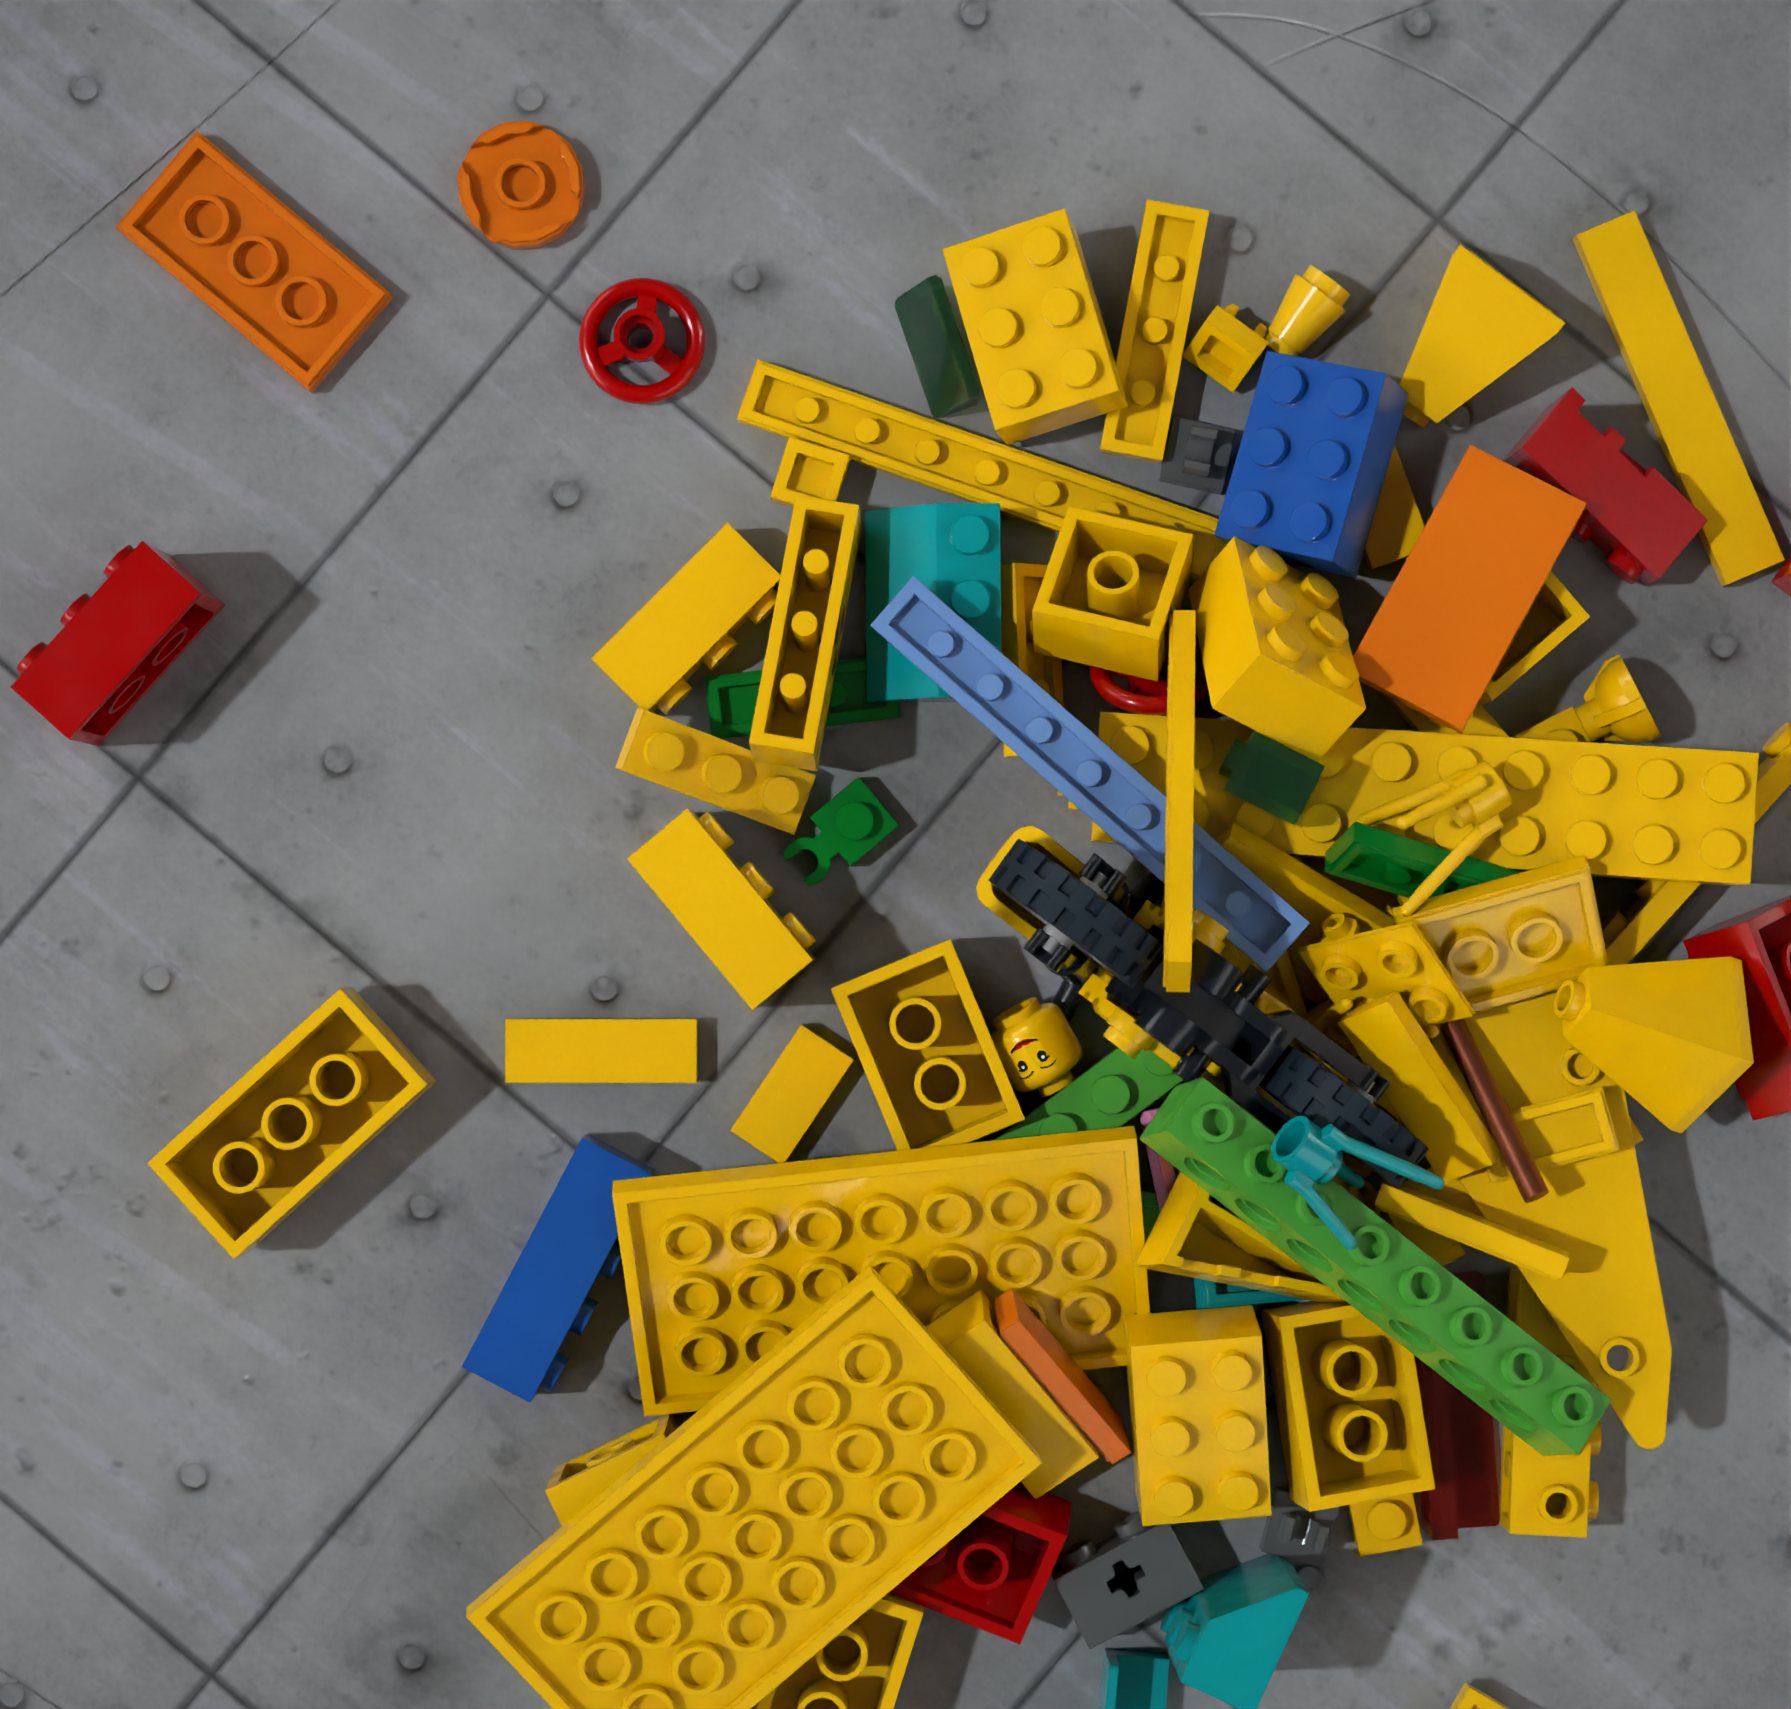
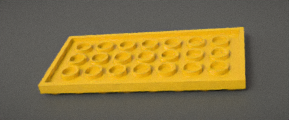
(750, 1252)
(761, 1519)

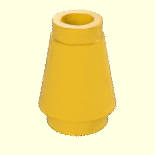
(1306, 312)

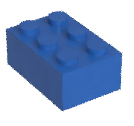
(1312, 462)

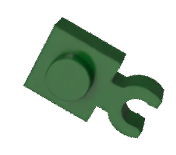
(848, 825)

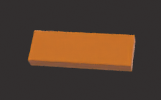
(1061, 1376)

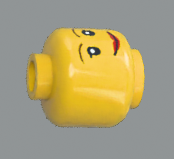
(1036, 1046)

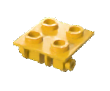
(1383, 962)

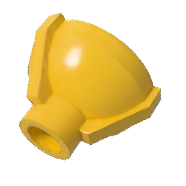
(1616, 707)

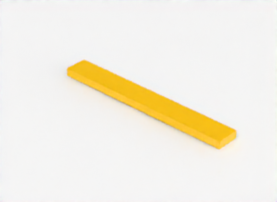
(954, 459)

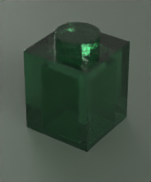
(1270, 777)

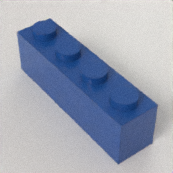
(555, 1275)

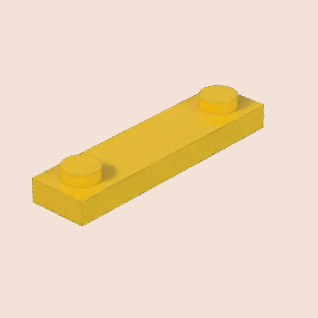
(1155, 329)

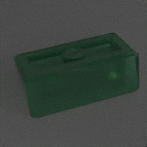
(937, 348)

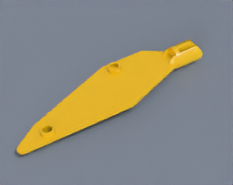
(1591, 1211)

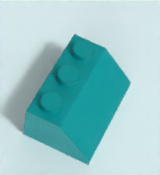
(953, 554)
(1235, 1629)

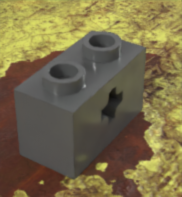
(1108, 1607)

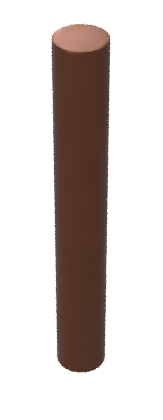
(1494, 1110)

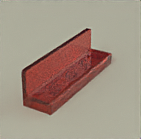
(1460, 1451)

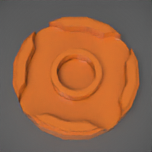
(521, 185)

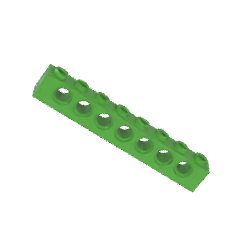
(1381, 1277)

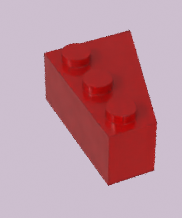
(1628, 509)

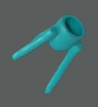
(1317, 1157)

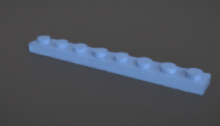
(1082, 767)

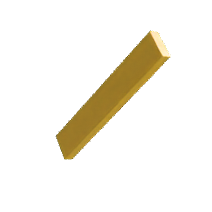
(1677, 397)
(1179, 802)

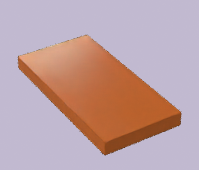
(254, 262)
(1466, 588)

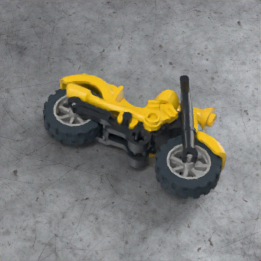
(1219, 1031)

